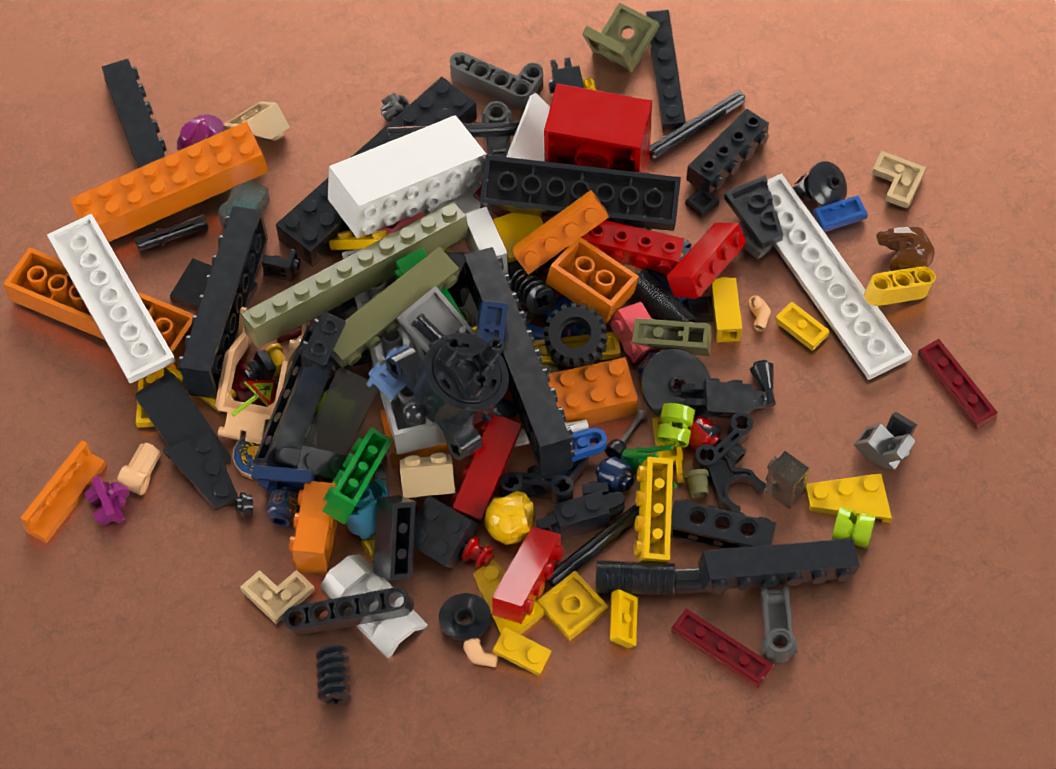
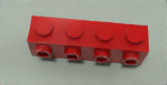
(637, 246)
(706, 260)
(487, 467)
(527, 575)

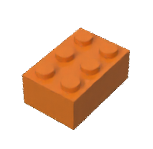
(592, 279)
(314, 531)

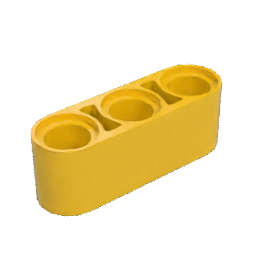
(899, 286)

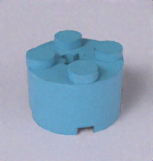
(363, 517)

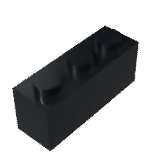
(394, 537)

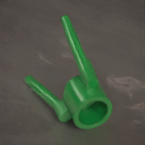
(637, 456)

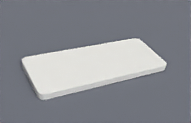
(529, 137)

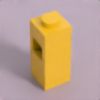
(726, 310)

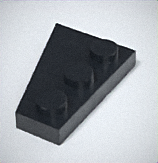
(756, 211)
(205, 468)

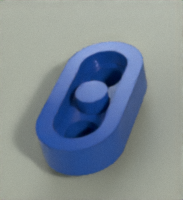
(583, 440)

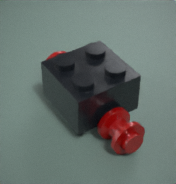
(446, 535)

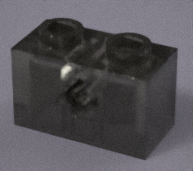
(786, 479)

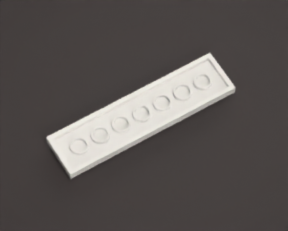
(111, 298)

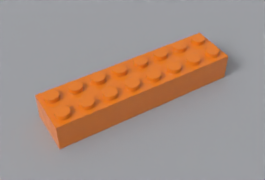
(173, 182)
(45, 287)

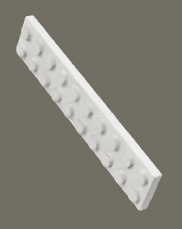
(834, 286)

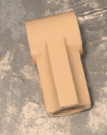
(137, 473)

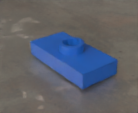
(840, 213)

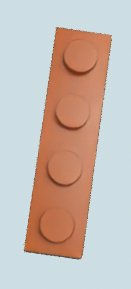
(560, 232)

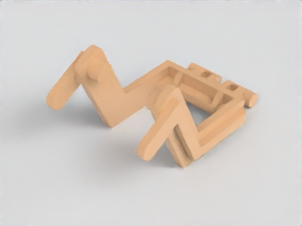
(254, 417)

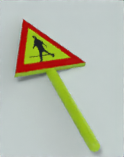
(263, 390)

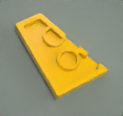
(859, 493)
(487, 581)

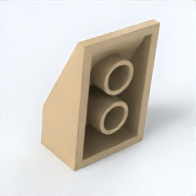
(427, 475)

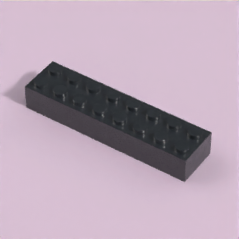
(551, 187)
(220, 305)

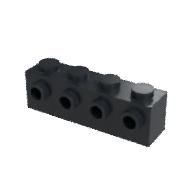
(728, 151)

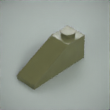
(673, 335)

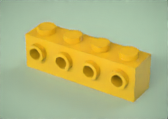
(654, 510)

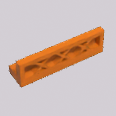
(62, 493)

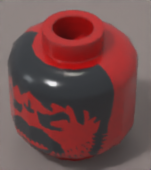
(704, 432)

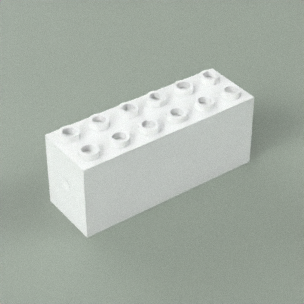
(406, 176)

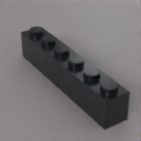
(134, 112)
(294, 408)
(778, 565)

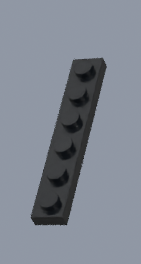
(666, 72)

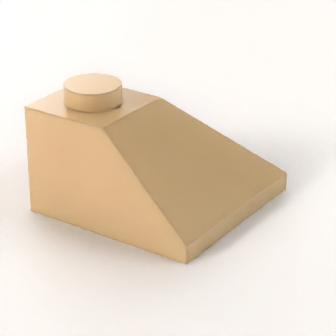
(263, 119)

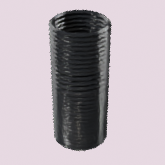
(659, 300)
(635, 577)

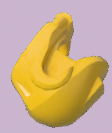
(510, 518)

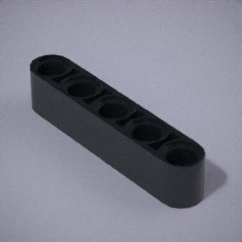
(337, 606)

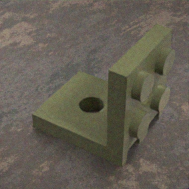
(612, 44)

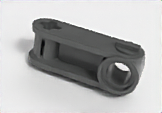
(499, 144)
(777, 625)

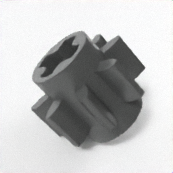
(393, 106)

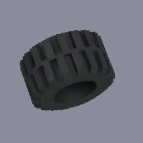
(572, 317)

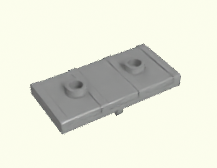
(439, 312)

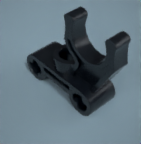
(724, 458)
(556, 486)

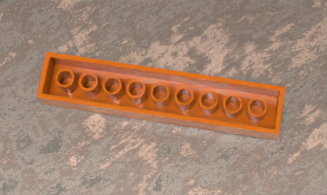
(587, 392)

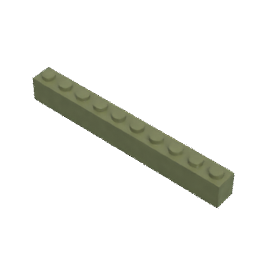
(352, 275)

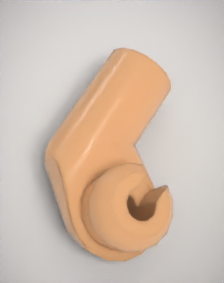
(761, 312)
(477, 655)

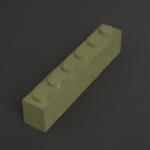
(380, 314)

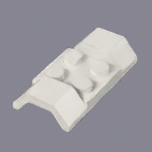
(356, 577)

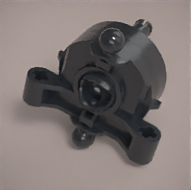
(454, 386)

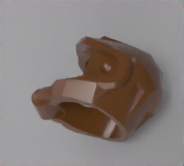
(912, 247)

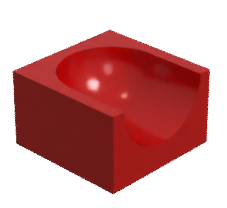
(598, 129)

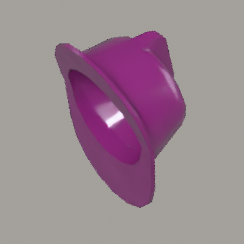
(198, 130)

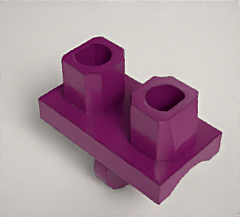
(111, 497)

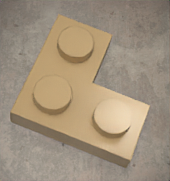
(904, 176)
(277, 599)

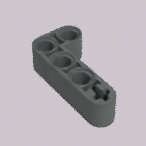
(496, 82)

